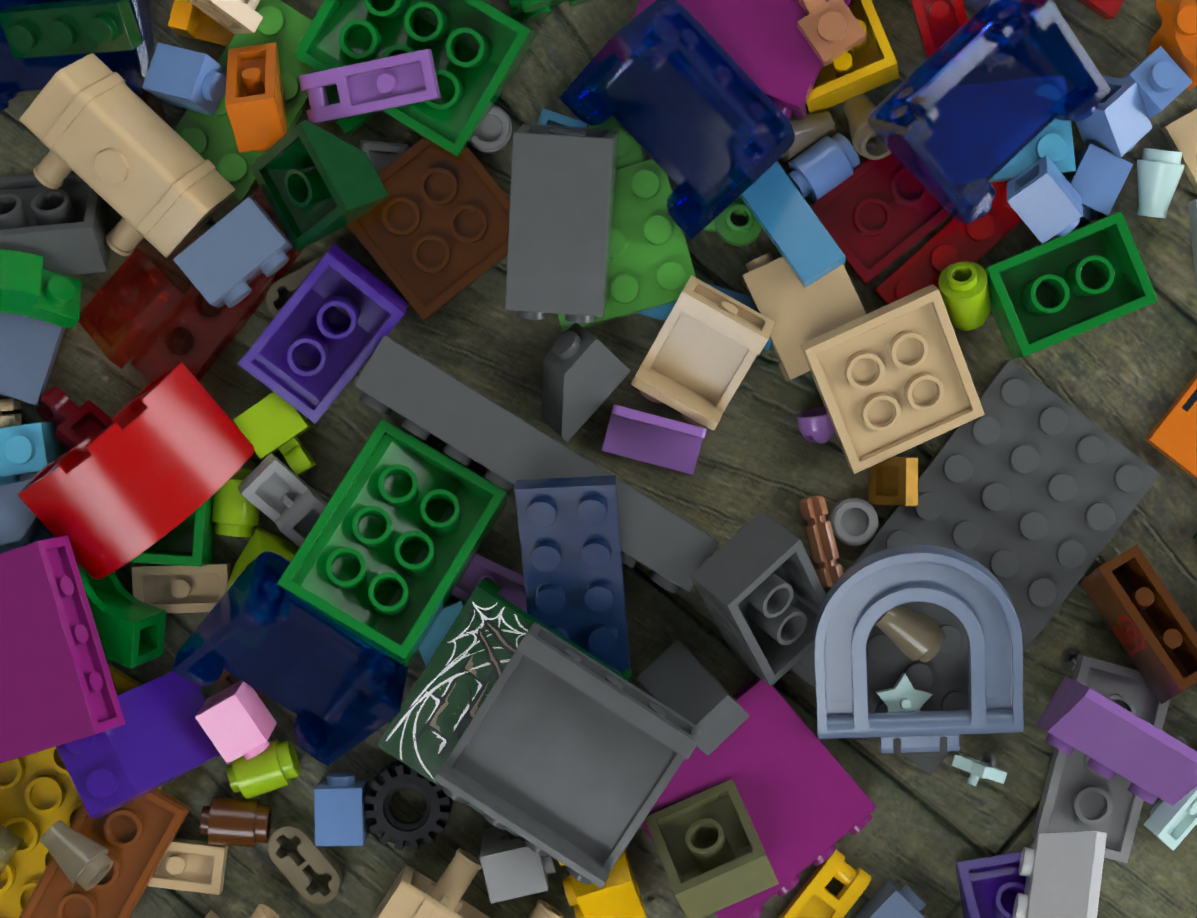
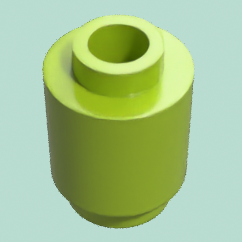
(965, 294)
(232, 511)
(266, 771)

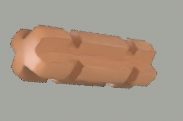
(821, 540)

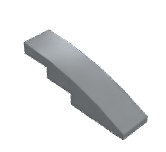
(283, 498)

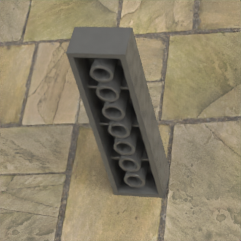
(517, 450)

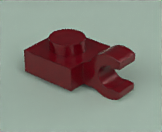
(73, 421)

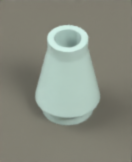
(1157, 181)

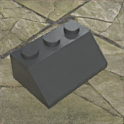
(59, 223)

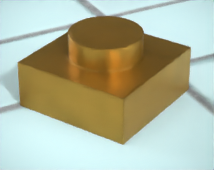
(894, 482)

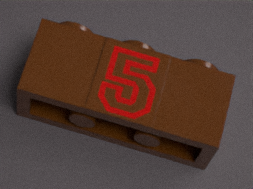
(1146, 622)

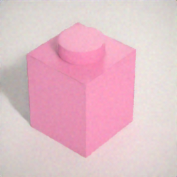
(237, 722)

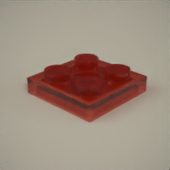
(130, 307)

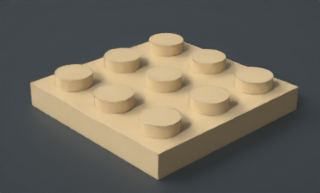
(893, 378)

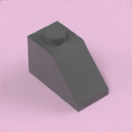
(577, 379)

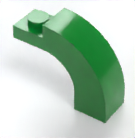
(37, 292)
(126, 626)

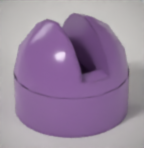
(815, 425)

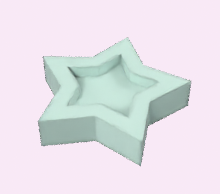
(903, 696)
(978, 769)

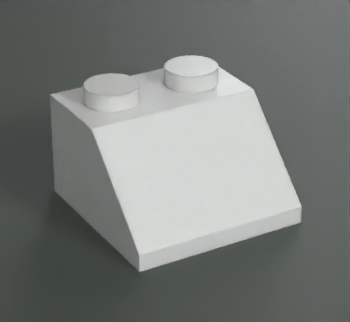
(1061, 875)

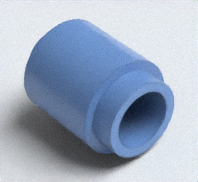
(823, 166)

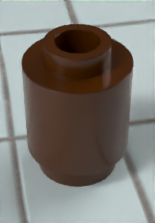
(236, 822)

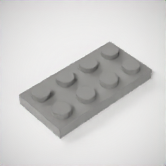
(1078, 796)

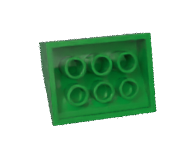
(471, 46)
(394, 542)

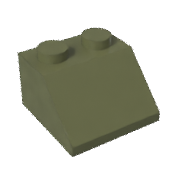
(711, 850)

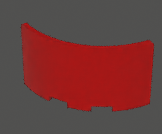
(140, 473)

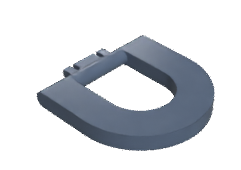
(902, 577)

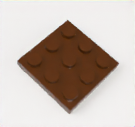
(436, 226)

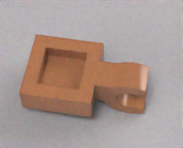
(830, 28)

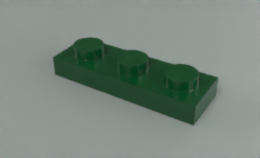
(70, 28)

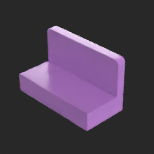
(653, 439)

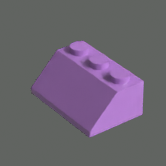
(1119, 743)

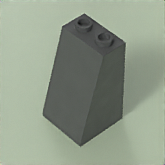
(560, 221)

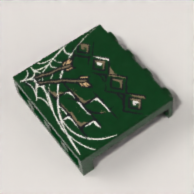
(460, 680)

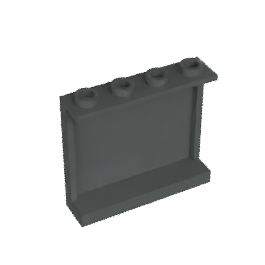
(567, 755)

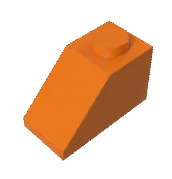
(255, 97)

